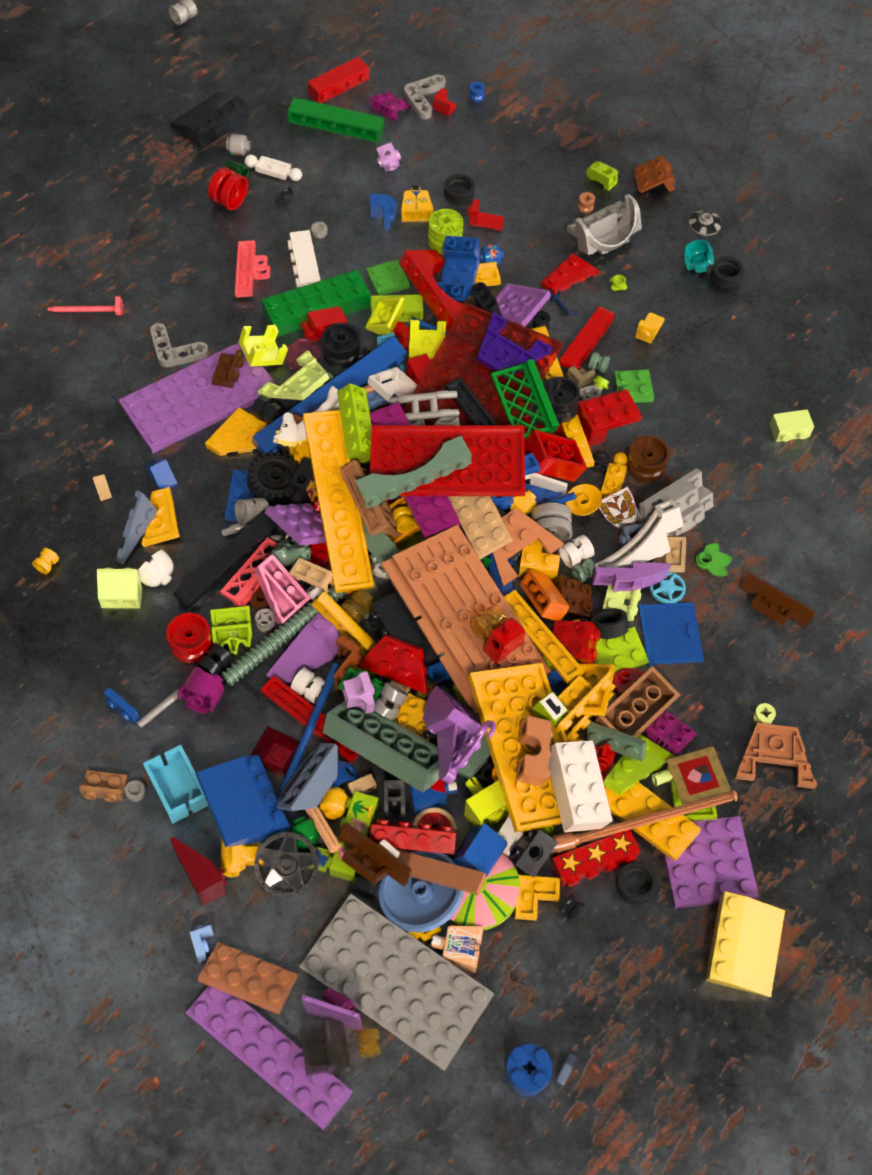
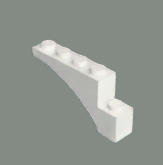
(650, 540)

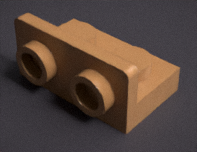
(103, 785)

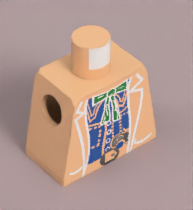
(460, 946)

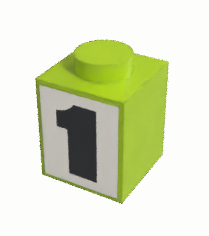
(550, 709)

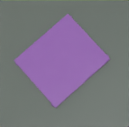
(331, 1012)

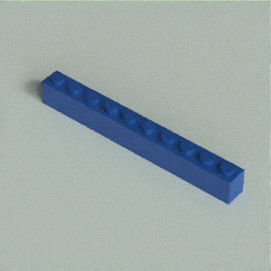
(379, 360)

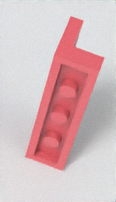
(250, 586)

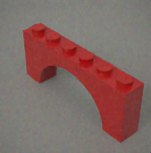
(420, 268)

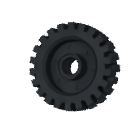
(261, 477)

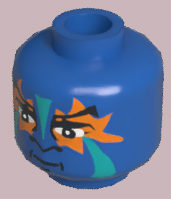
(491, 253)

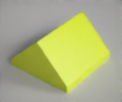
(385, 315)

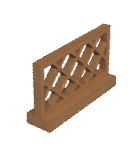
(376, 519)

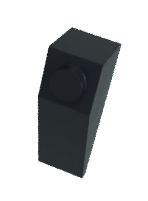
(394, 799)

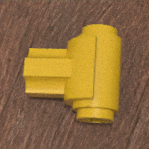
(236, 858)

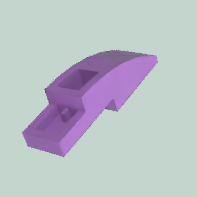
(633, 578)

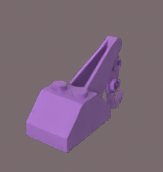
(456, 729)

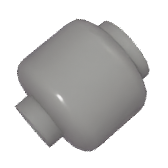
(237, 144)

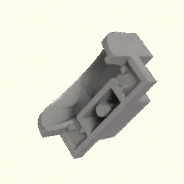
(601, 229)
(687, 494)

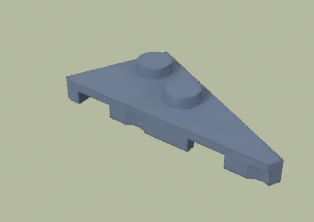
(136, 525)

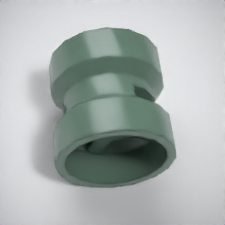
(599, 362)
(583, 571)

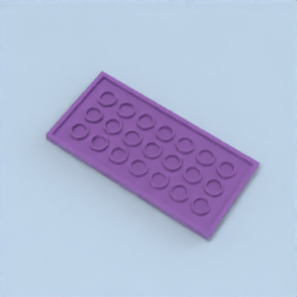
(189, 401)

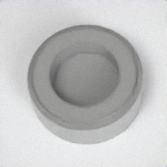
(319, 229)
(135, 790)

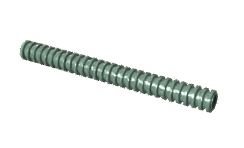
(274, 640)

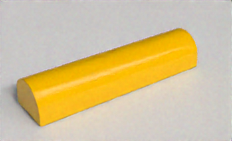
(343, 622)

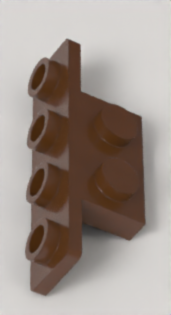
(775, 602)
(370, 858)

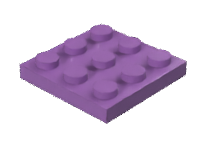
(521, 302)
(299, 522)

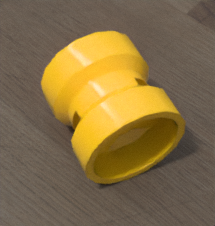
(403, 519)
(45, 561)

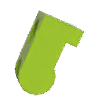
(604, 174)

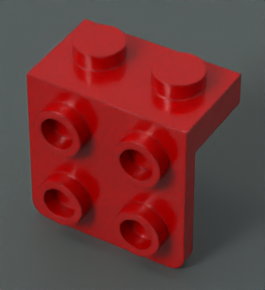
(579, 639)

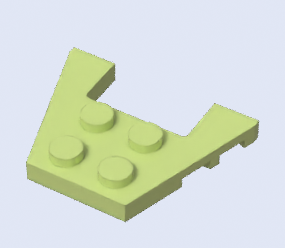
(301, 383)

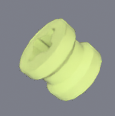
(760, 717)

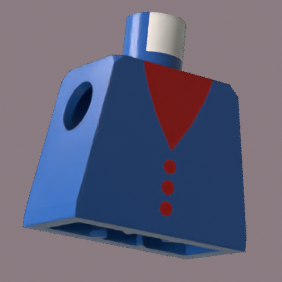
(433, 796)

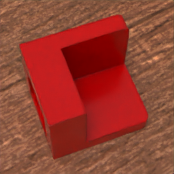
(441, 103)

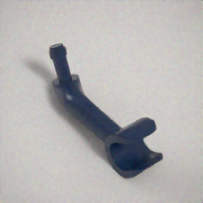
(556, 298)

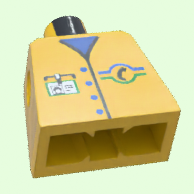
(416, 205)

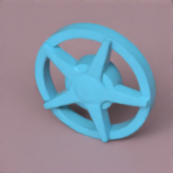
(668, 588)

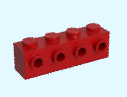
(415, 837)

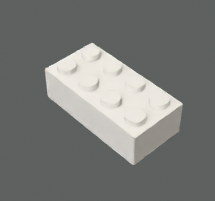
(579, 786)

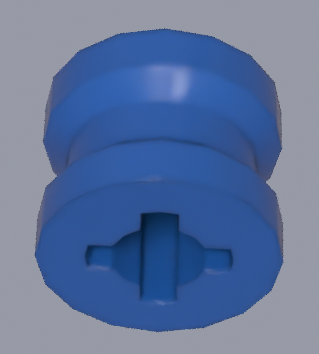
(476, 91)

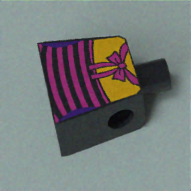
(303, 483)

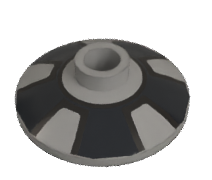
(705, 222)

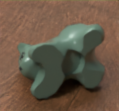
(288, 553)

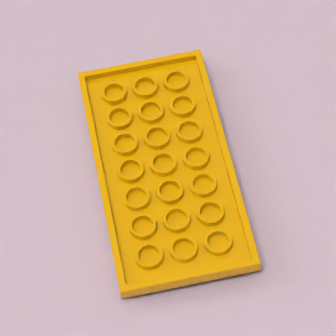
(507, 699)

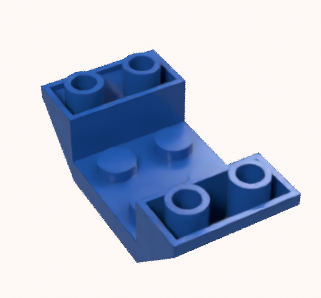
(460, 266)

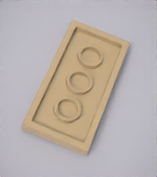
(481, 523)

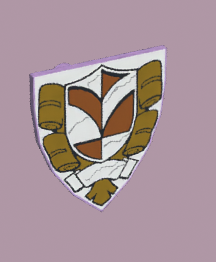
(620, 508)

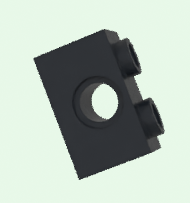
(532, 861)

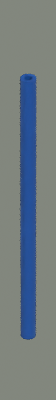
(310, 726)

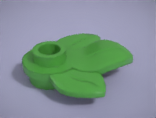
(716, 560)

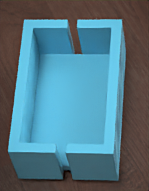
(176, 784)

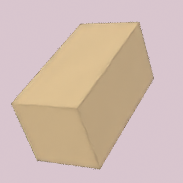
(363, 785)

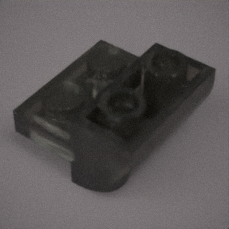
(325, 1048)

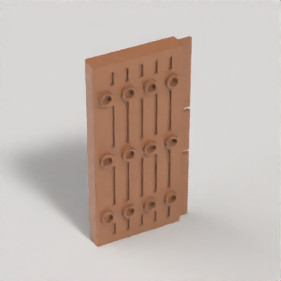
(446, 587)

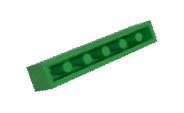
(336, 119)

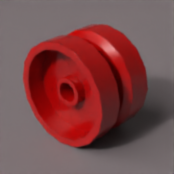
(228, 188)
(189, 637)

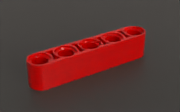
(587, 338)

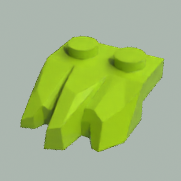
(232, 627)

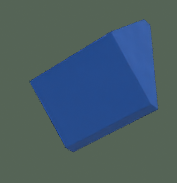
(480, 849)

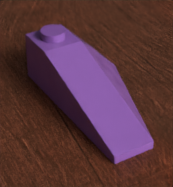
(309, 650)

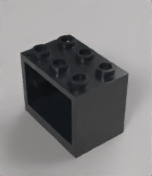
(393, 618)

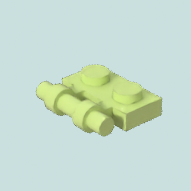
(617, 598)

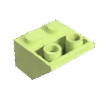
(119, 588)

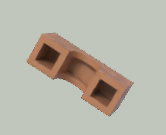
(537, 735)

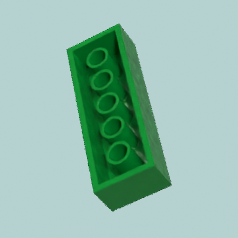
(292, 307)

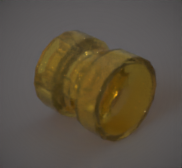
(369, 1043)

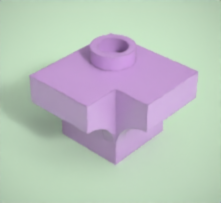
(359, 692)

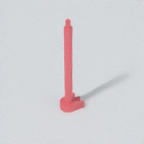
(118, 308)

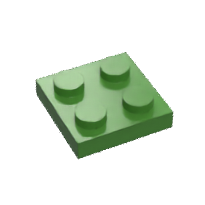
(387, 277)
(637, 382)

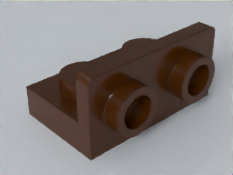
(228, 369)

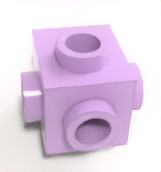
(388, 157)

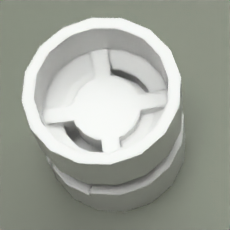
(575, 551)
(308, 684)

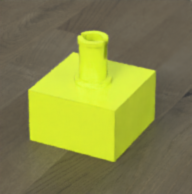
(486, 804)

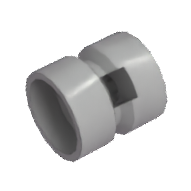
(181, 12)
(249, 509)
(393, 695)

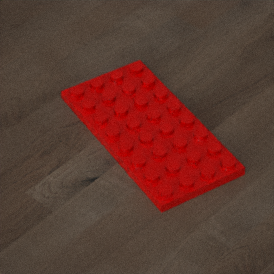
(495, 464)

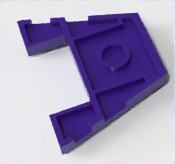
(501, 353)

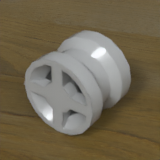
(268, 616)

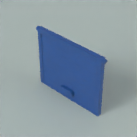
(670, 633)

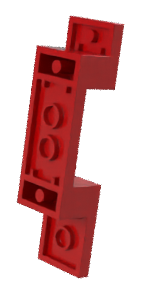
(602, 414)

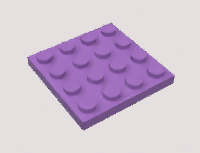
(712, 865)

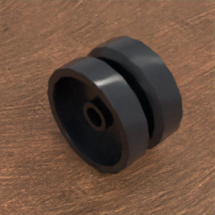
(340, 345)
(563, 397)

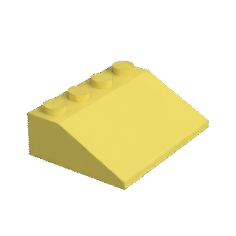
(745, 944)

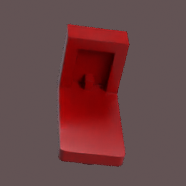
(484, 219)

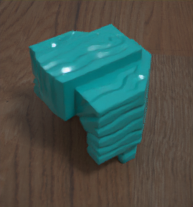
(698, 255)

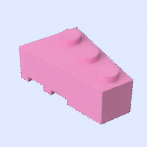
(280, 589)

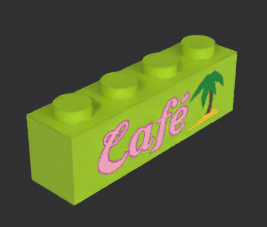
(360, 815)

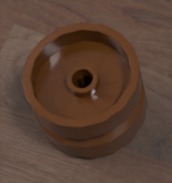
(648, 458)

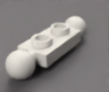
(273, 167)

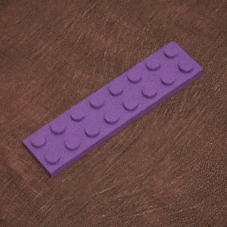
(268, 1054)

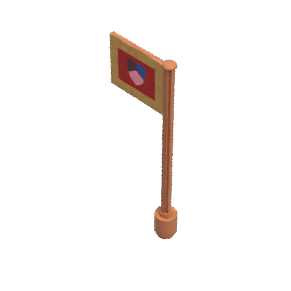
(698, 783)

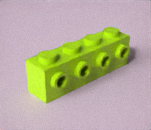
(355, 422)

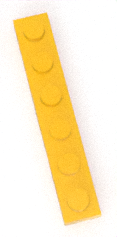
(544, 639)

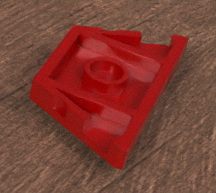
(398, 662)

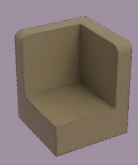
(581, 377)

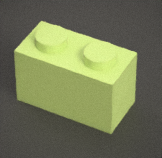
(791, 425)

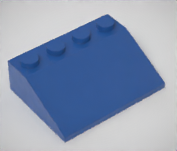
(242, 801)

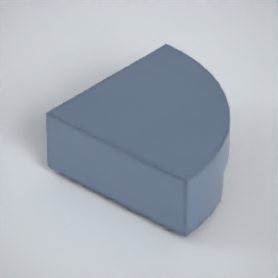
(566, 1069)

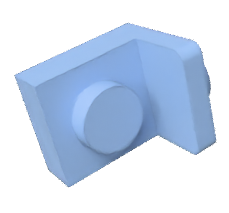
(201, 946)

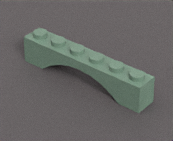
(378, 488)

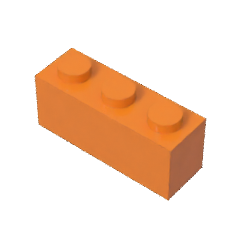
(544, 595)

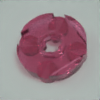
(300, 347)

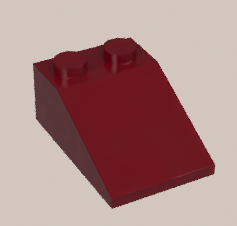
(204, 877)

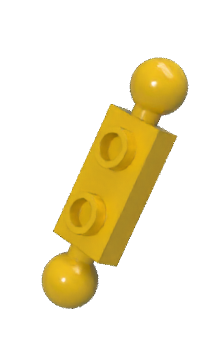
(615, 475)

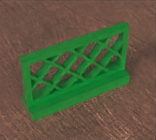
(537, 391)

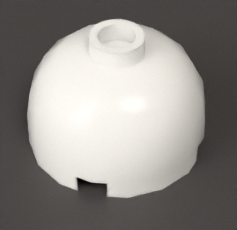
(157, 570)

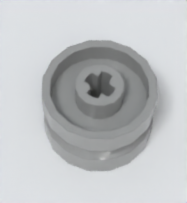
(555, 519)

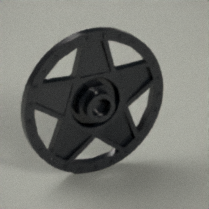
(286, 864)

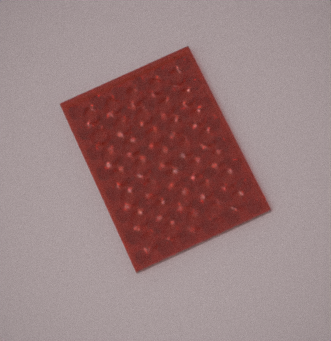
(458, 359)

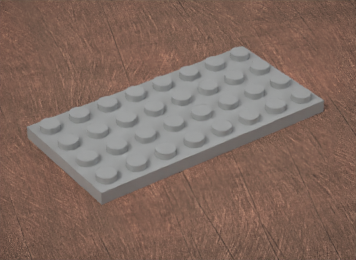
(397, 981)

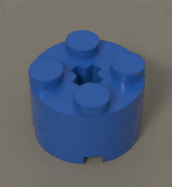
(517, 1076)

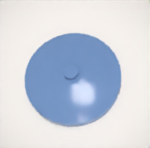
(419, 903)

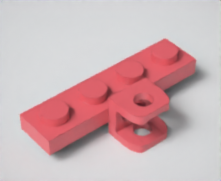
(249, 268)

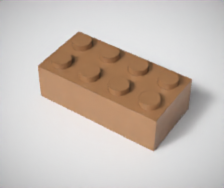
(639, 704)

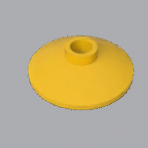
(588, 494)

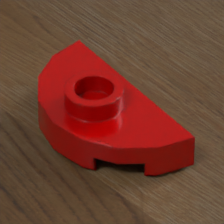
(624, 679)

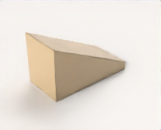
(102, 487)

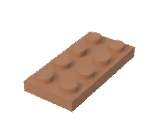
(248, 978)

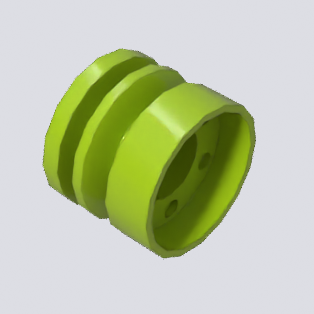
(442, 224)

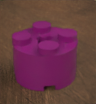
(201, 690)

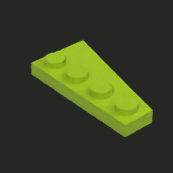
(630, 771)

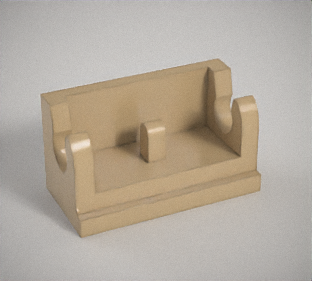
(312, 574)

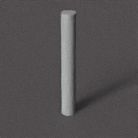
(158, 709)

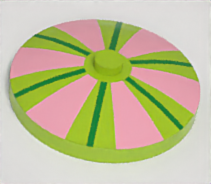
(496, 898)

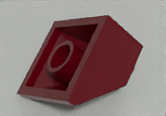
(275, 751)

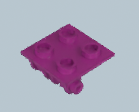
(388, 104)
(671, 731)

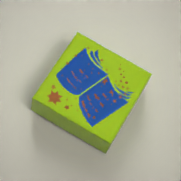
(323, 856)

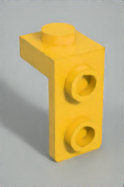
(649, 328)

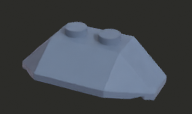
(311, 779)

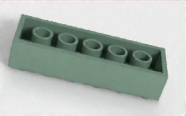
(385, 744)

